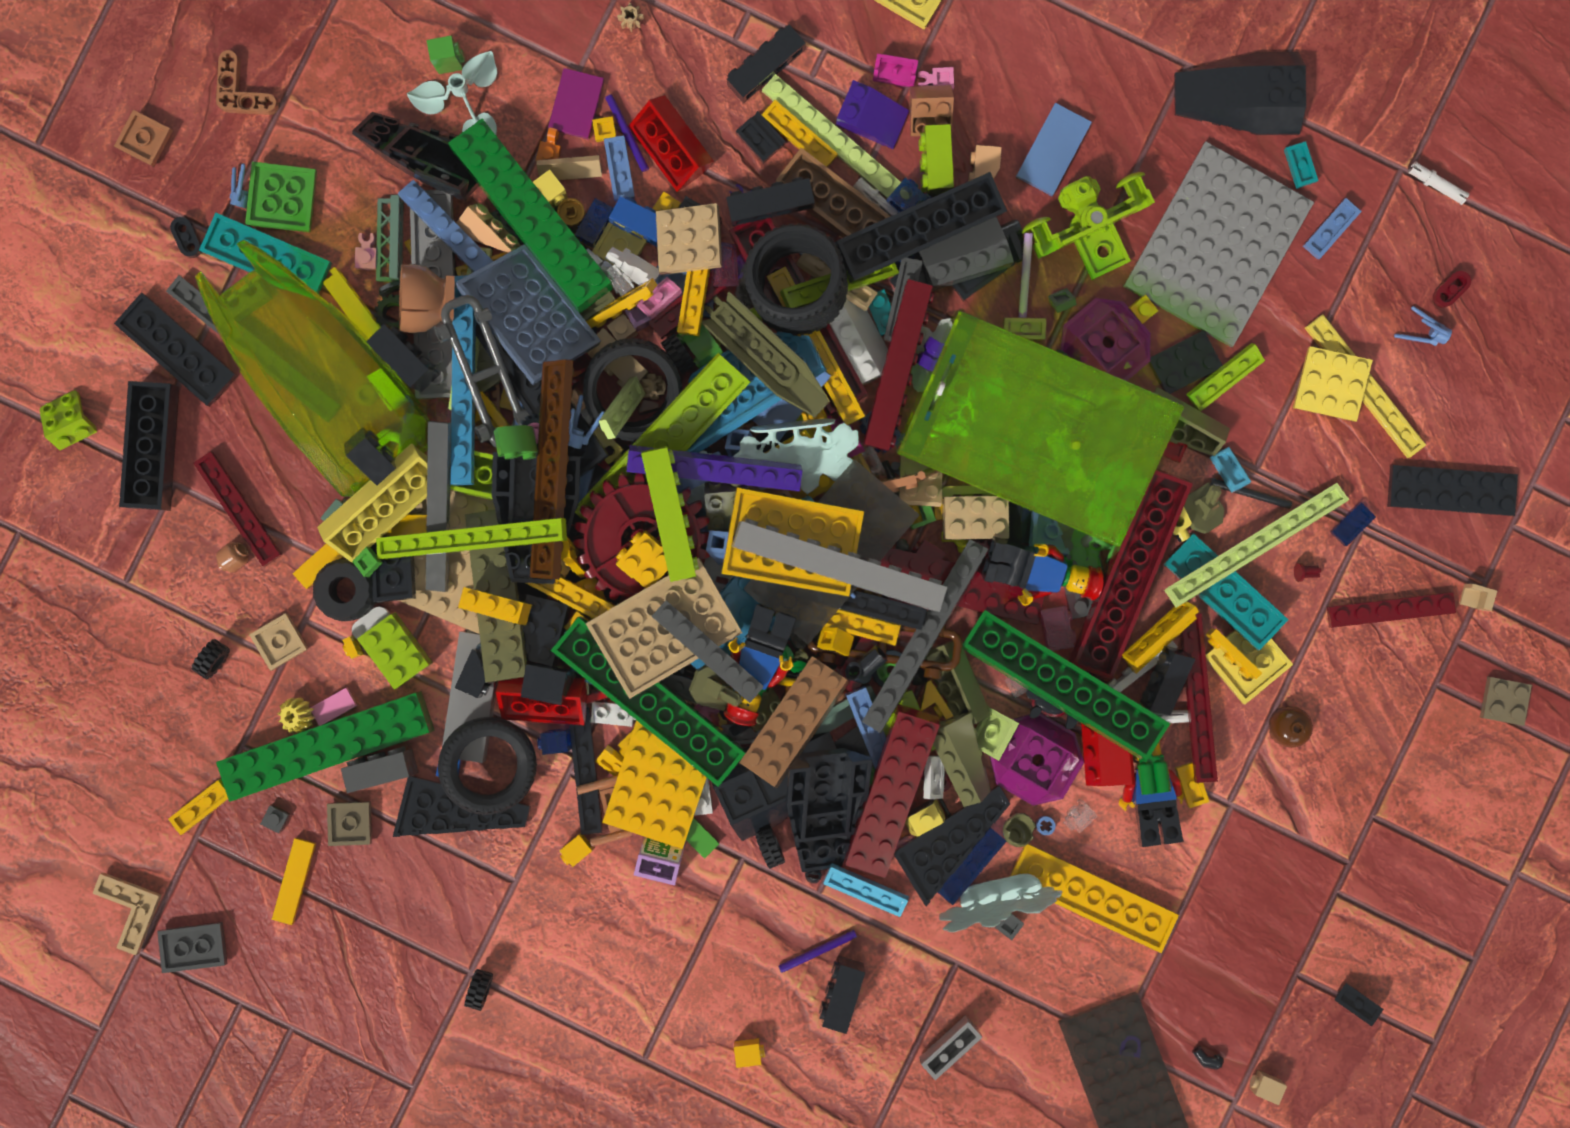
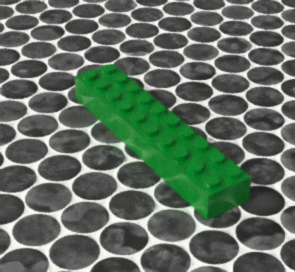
(530, 215)
(1065, 686)
(655, 708)
(325, 746)

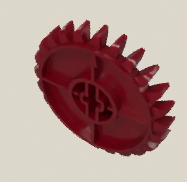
(606, 528)

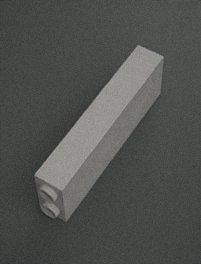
(465, 707)

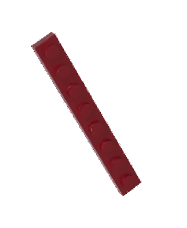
(1199, 705)

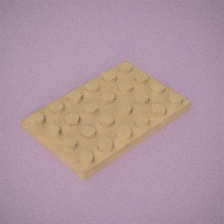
(641, 648)

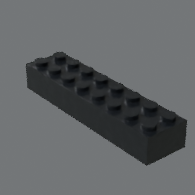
(920, 227)

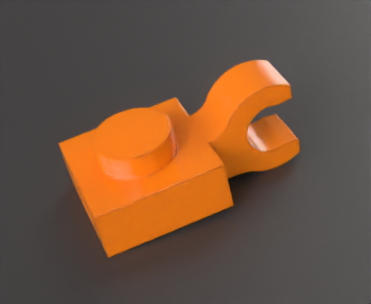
(549, 149)

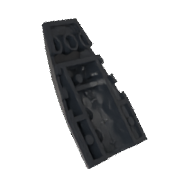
(1248, 93)
(417, 153)
(514, 503)
(824, 804)

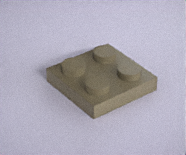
(1505, 701)
(349, 823)

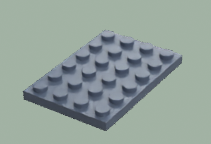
(529, 312)

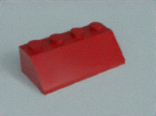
(670, 142)
(517, 708)
(1105, 761)

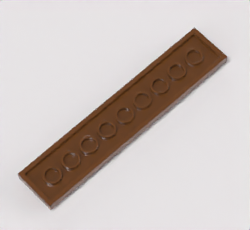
(552, 462)

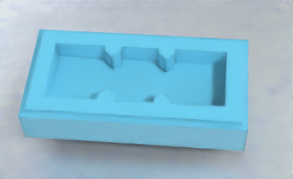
(1230, 469)

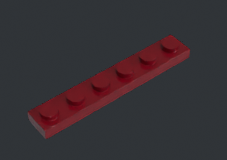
(237, 509)
(1391, 610)

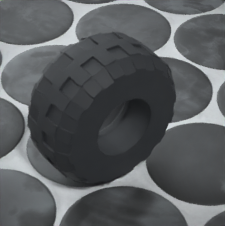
(326, 596)

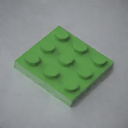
(281, 197)

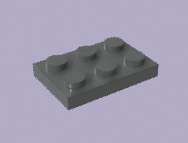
(192, 947)

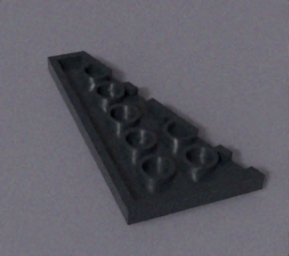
(430, 811)
(940, 851)

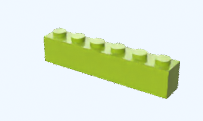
(668, 513)

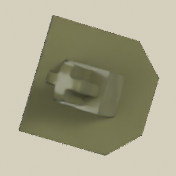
(1205, 508)
(711, 690)

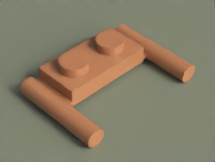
(909, 481)
(605, 789)

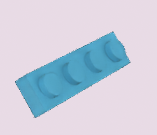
(866, 890)

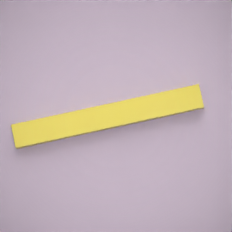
(1374, 396)

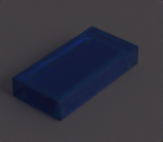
(1353, 524)

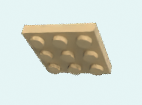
(689, 239)

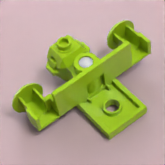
(1092, 223)

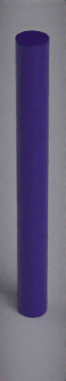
(627, 133)
(817, 951)

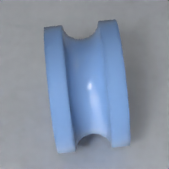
(1046, 819)

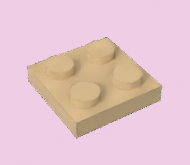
(278, 641)

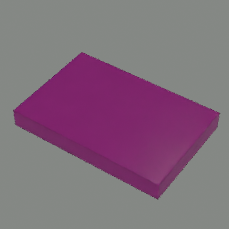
(576, 103)

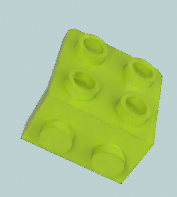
(65, 422)

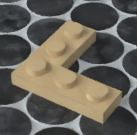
(142, 905)

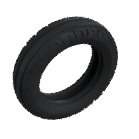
(513, 792)

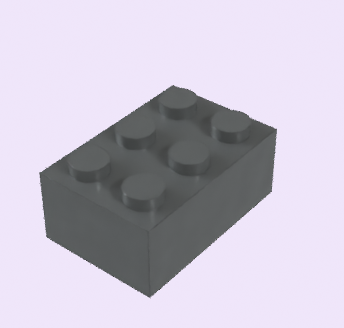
(379, 769)

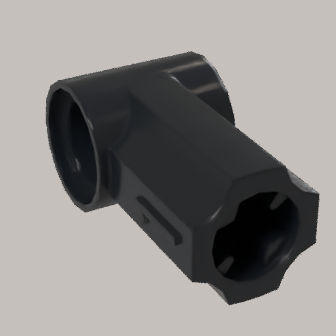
(1013, 234)
(867, 665)

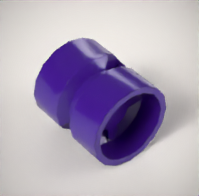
(926, 357)

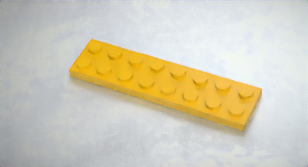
(1099, 899)

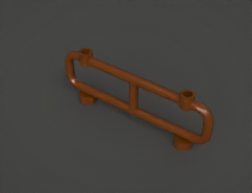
(932, 668)

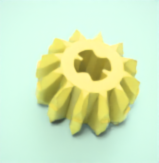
(296, 715)

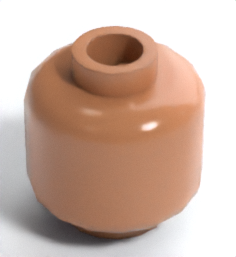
(232, 557)

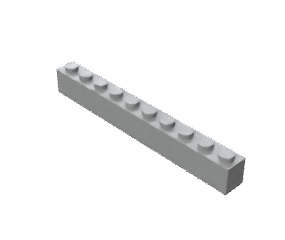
(839, 566)

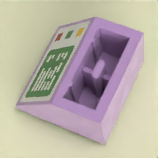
(658, 861)

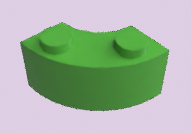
(701, 346)
(516, 442)

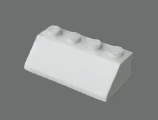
(860, 342)

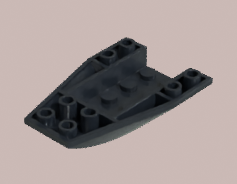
(754, 803)

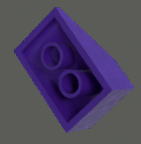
(871, 115)

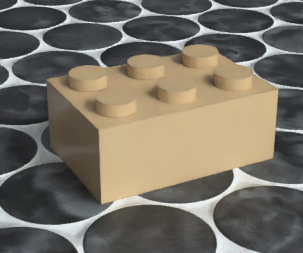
(975, 517)

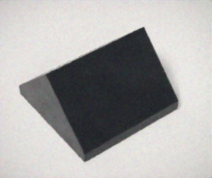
(1019, 523)
(547, 683)

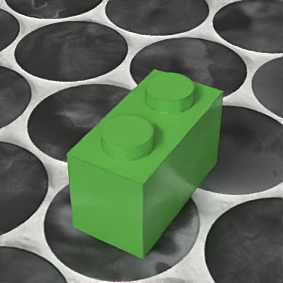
(445, 54)

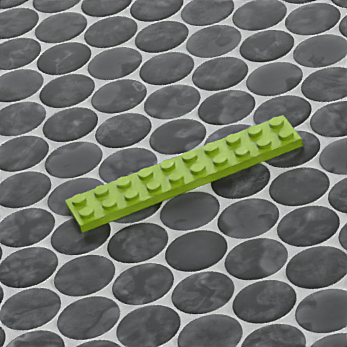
(684, 418)

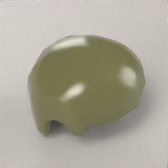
(1018, 830)

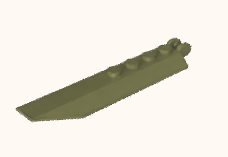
(765, 355)

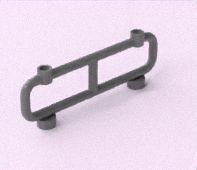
(446, 331)

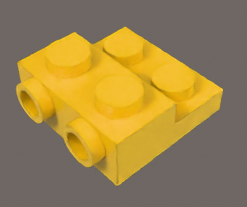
(643, 559)

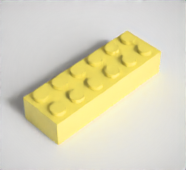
(377, 507)

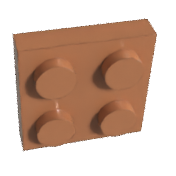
(143, 138)

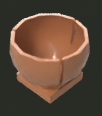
(422, 298)

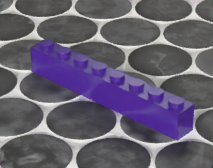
(725, 469)

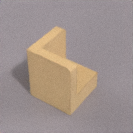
(1478, 597)

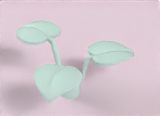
(479, 70)

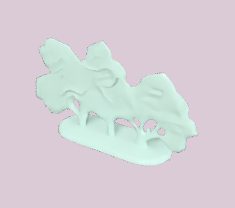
(811, 453)
(997, 899)

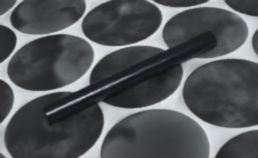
(1254, 494)

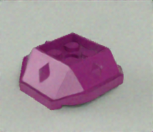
(1112, 320)
(1059, 763)

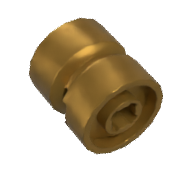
(571, 213)

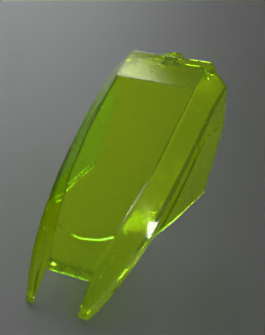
(312, 368)

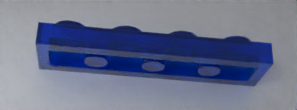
(972, 866)

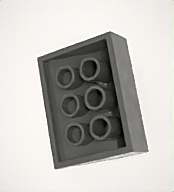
(967, 255)

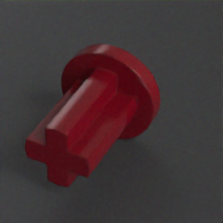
(1302, 572)

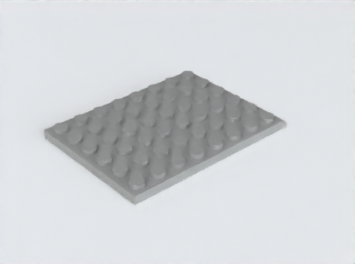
(1218, 244)

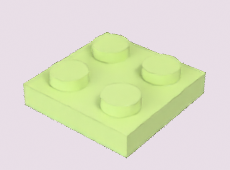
(995, 733)

